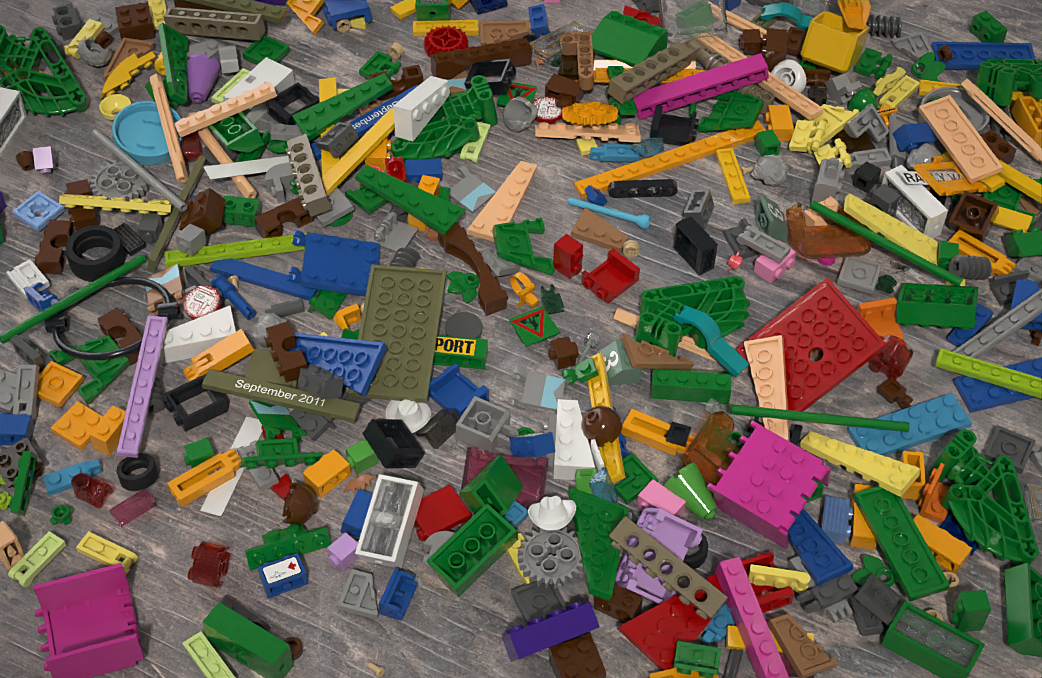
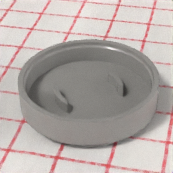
(970, 108)

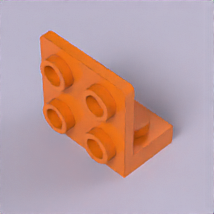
(881, 317)
(931, 498)

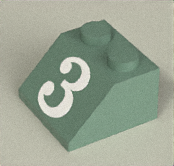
(771, 219)
(618, 364)

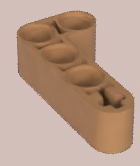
(580, 44)

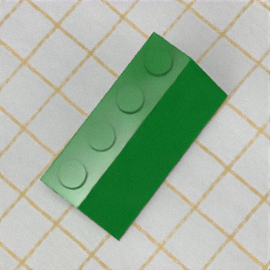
(237, 133)
(1024, 243)
(691, 385)
(473, 549)
(1024, 609)

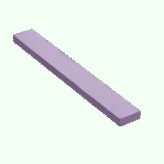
(142, 387)

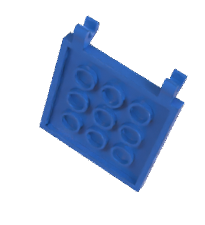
(334, 263)

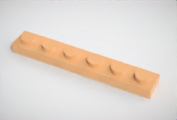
(225, 109)

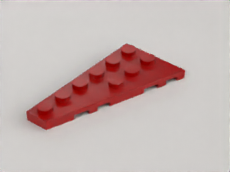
(662, 626)

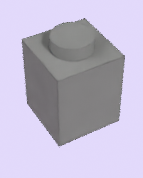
(191, 239)

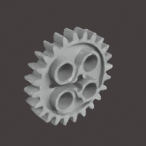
(117, 181)
(550, 557)

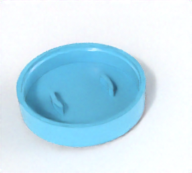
(141, 134)

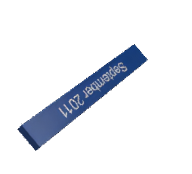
(366, 122)

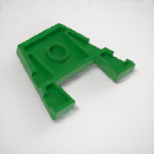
(739, 113)
(1009, 198)
(514, 244)
(101, 370)

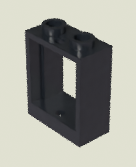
(493, 68)
(276, 105)
(695, 245)
(200, 416)
(408, 451)

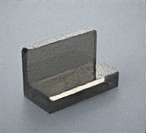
(440, 427)

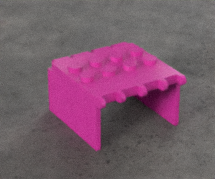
(768, 483)
(89, 624)

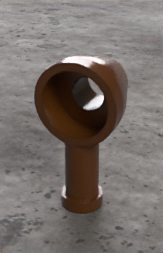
(25, 160)

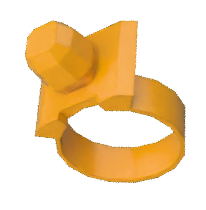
(526, 295)

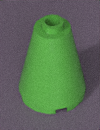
(693, 489)

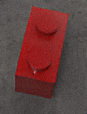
(568, 256)

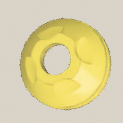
(113, 104)

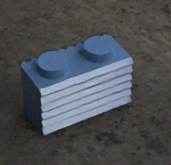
(835, 518)

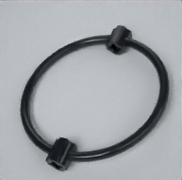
(60, 322)

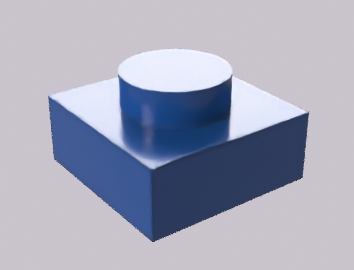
(595, 196)

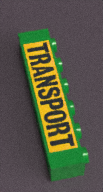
(460, 350)

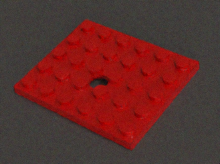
(826, 323)

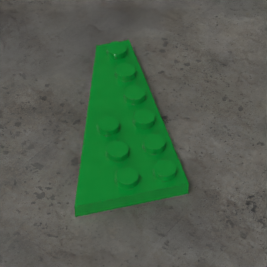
(593, 524)

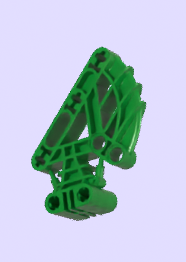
(27, 64)
(1001, 77)
(457, 128)
(718, 298)
(994, 524)

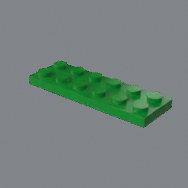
(901, 543)

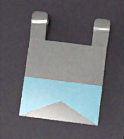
(470, 191)
(539, 390)

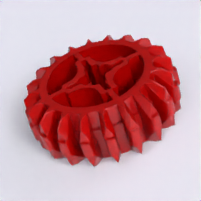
(444, 40)

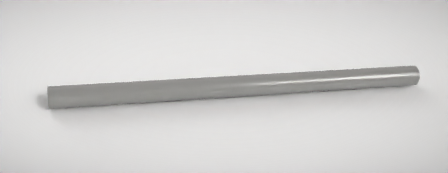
(139, 170)

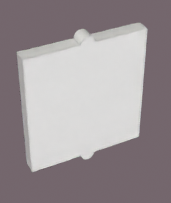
(598, 462)

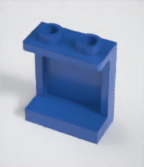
(343, 9)
(455, 390)

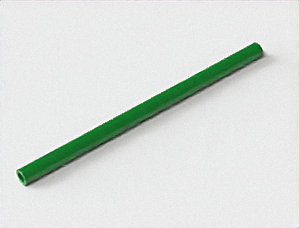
(885, 243)
(72, 298)
(819, 418)

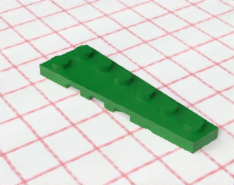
(174, 56)
(317, 118)
(422, 205)

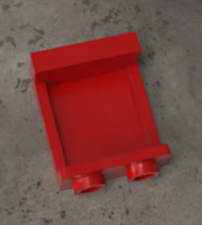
(611, 277)
(440, 513)
(768, 596)

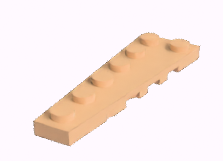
(625, 133)
(505, 202)
(769, 376)

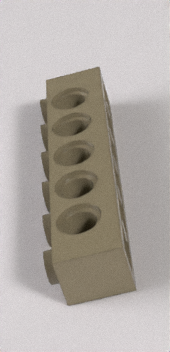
(215, 23)
(650, 72)
(309, 178)
(627, 530)

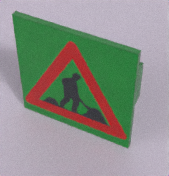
(517, 90)
(534, 326)

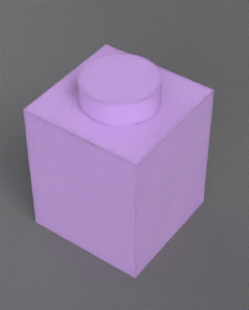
(44, 159)
(342, 552)

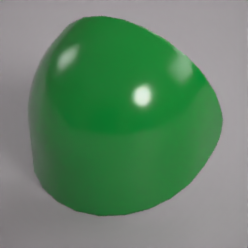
(862, 99)

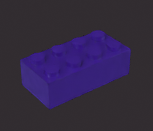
(545, 633)

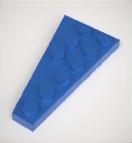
(345, 357)

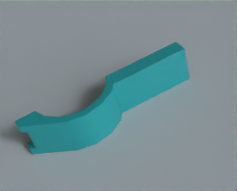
(787, 10)
(715, 343)

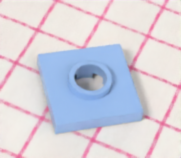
(38, 202)

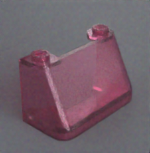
(530, 473)

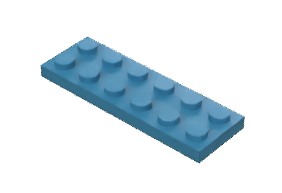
(926, 421)

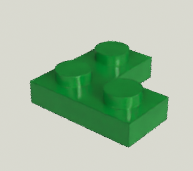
(637, 478)

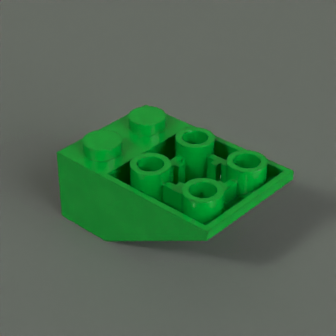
(493, 485)

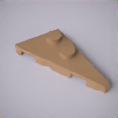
(125, 49)
(650, 356)

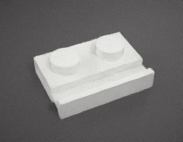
(27, 275)

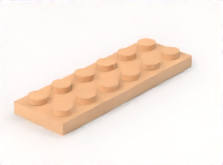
(960, 139)

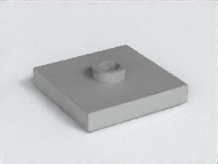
(340, 207)
(859, 274)

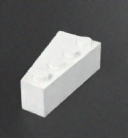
(419, 106)
(197, 335)
(570, 443)

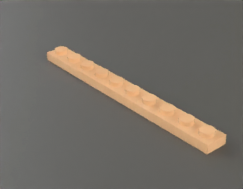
(780, 89)

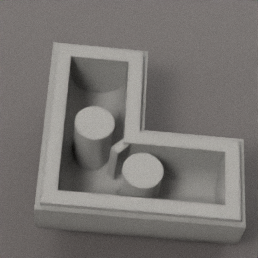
(868, 120)

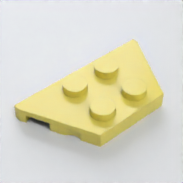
(835, 120)

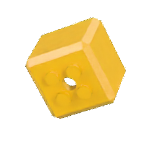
(833, 43)

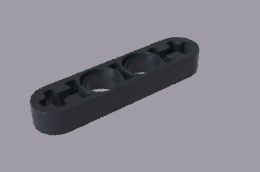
(668, 186)

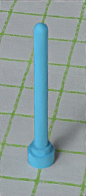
(642, 221)

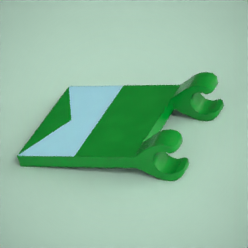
(275, 419)

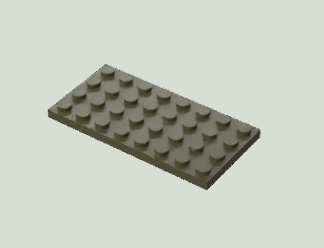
(404, 314)

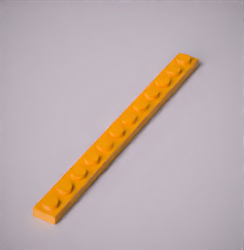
(670, 159)

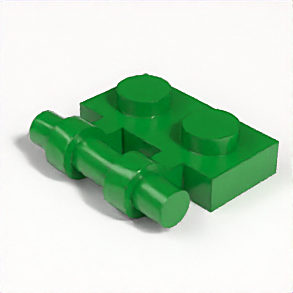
(378, 63)
(868, 63)

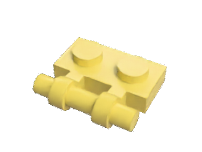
(802, 136)
(827, 152)

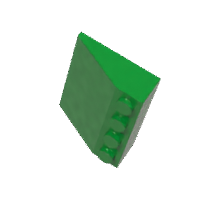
(628, 38)
(937, 305)

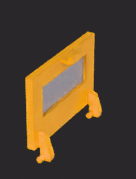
(947, 178)

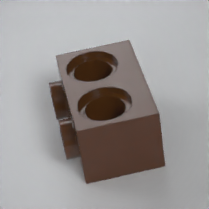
(999, 146)
(622, 605)

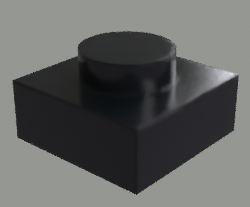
(678, 434)

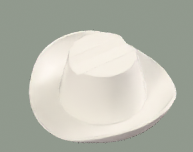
(791, 74)
(413, 414)
(552, 513)

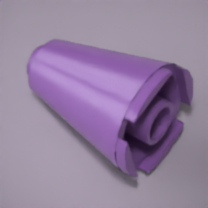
(201, 76)

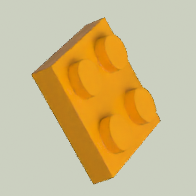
(57, 384)
(76, 425)

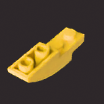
(124, 72)

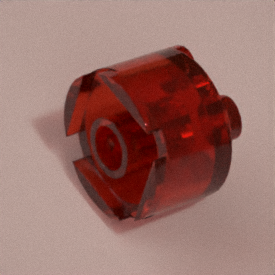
(892, 359)
(209, 564)

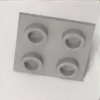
(393, 233)

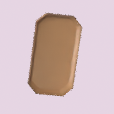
(1029, 205)

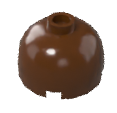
(602, 425)
(299, 505)

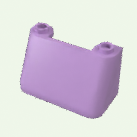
(670, 532)

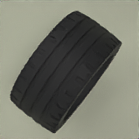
(89, 238)

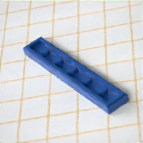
(261, 277)

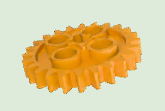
(590, 113)

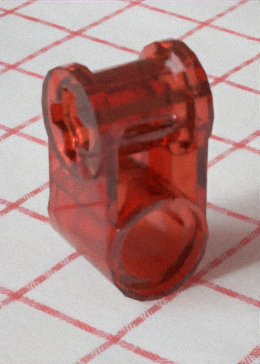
(191, 147)
(93, 492)

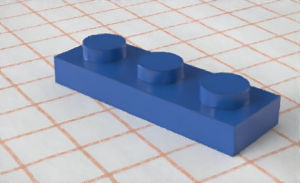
(960, 336)

